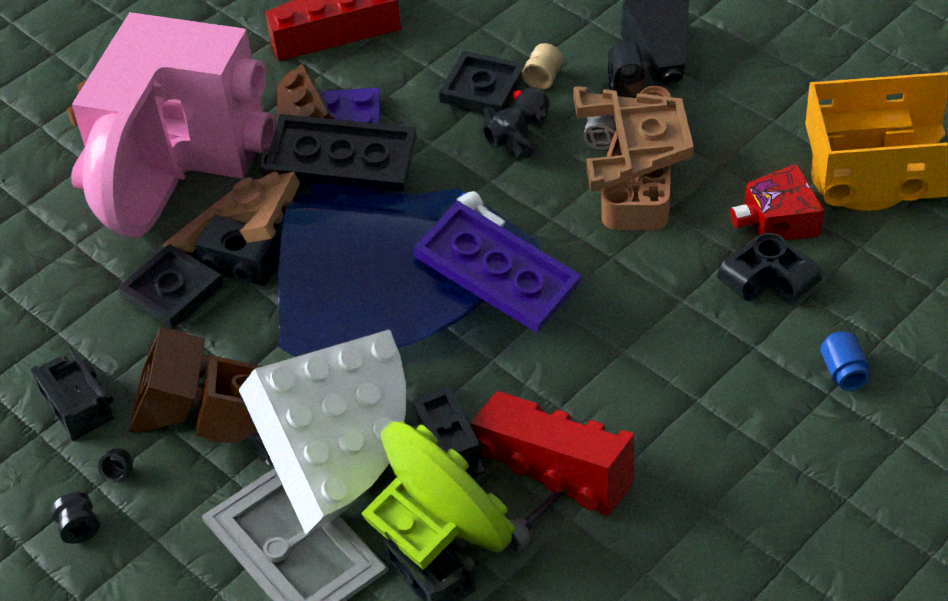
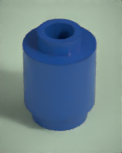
(845, 360)

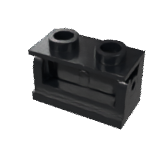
(74, 394)
(447, 422)
(444, 579)

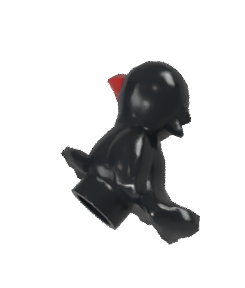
(510, 124)

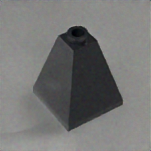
(660, 32)

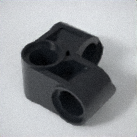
(626, 69)
(772, 264)

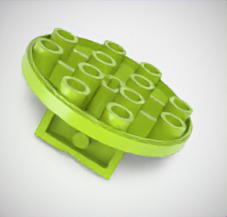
(433, 499)

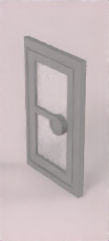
(284, 561)

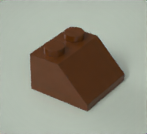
(169, 380)
(222, 408)

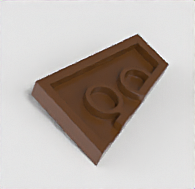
(301, 96)

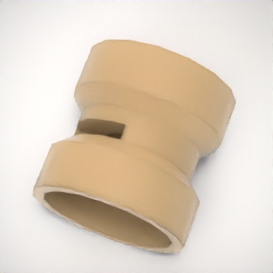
(543, 66)

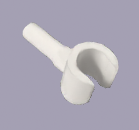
(475, 202)

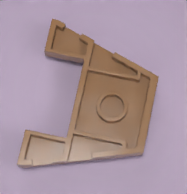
(649, 130)
(250, 201)

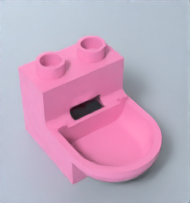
(163, 105)

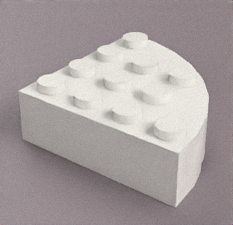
(326, 421)

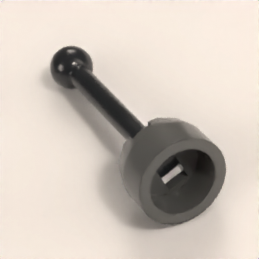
(523, 529)

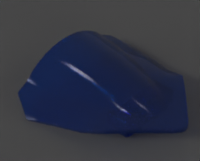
(354, 270)

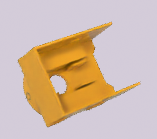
(879, 149)

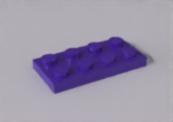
(351, 105)
(497, 266)

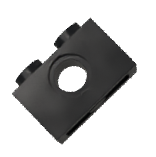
(229, 254)

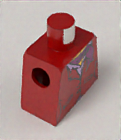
(780, 205)

